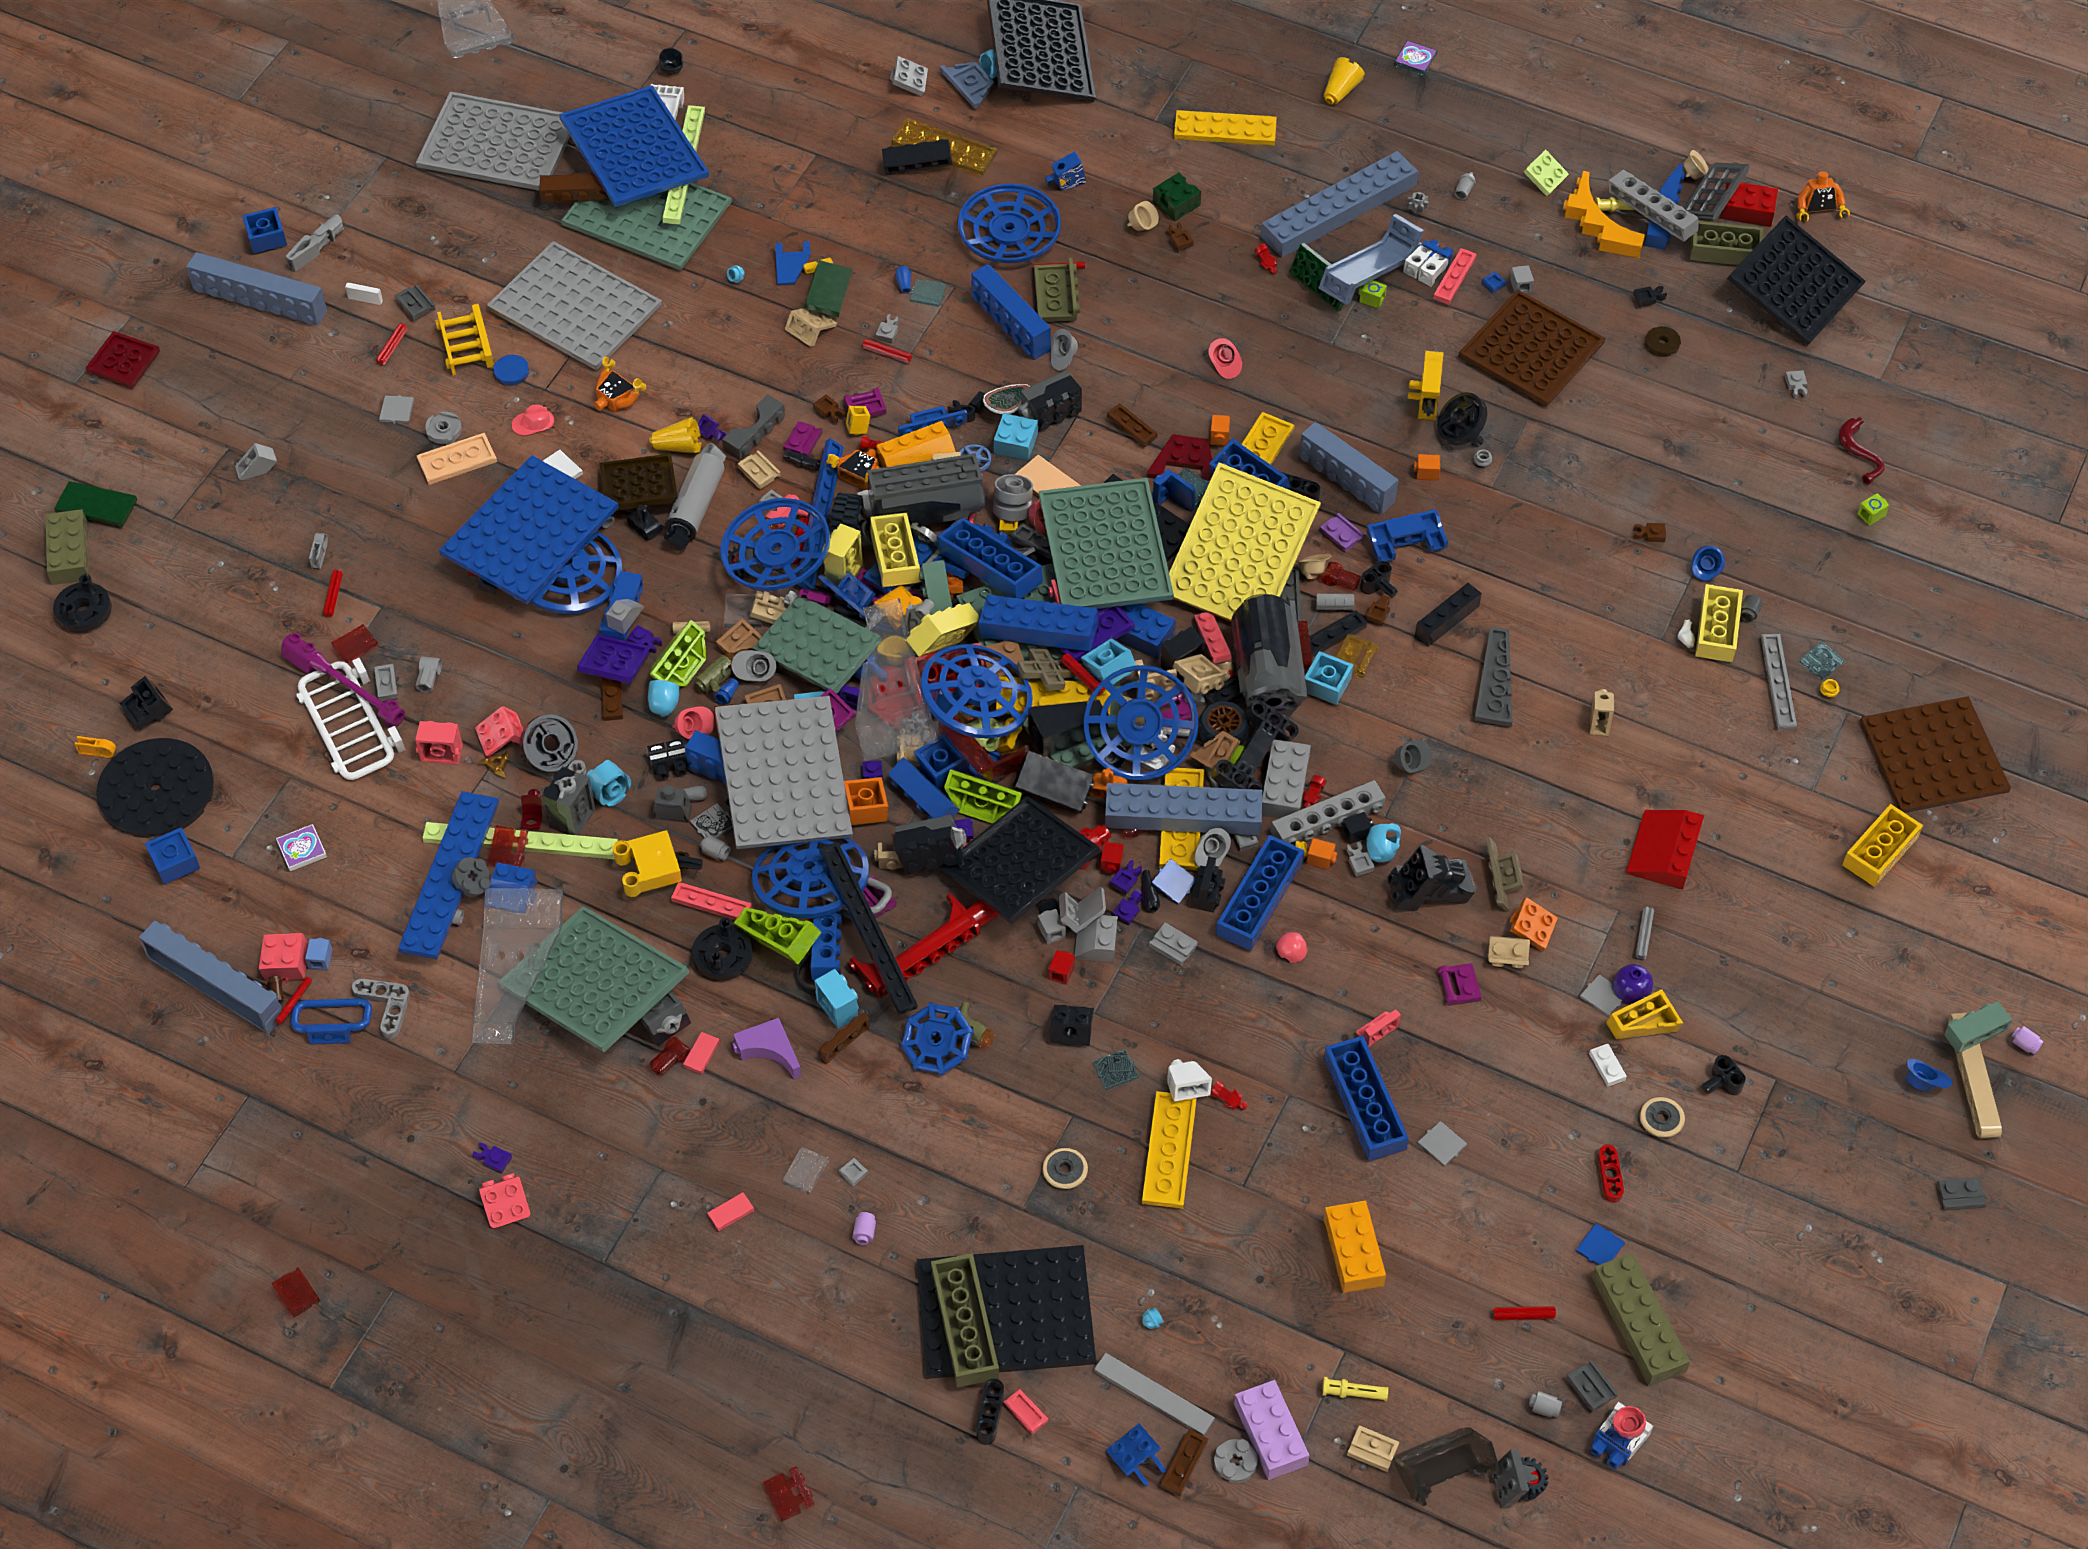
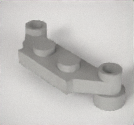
(916, 612)

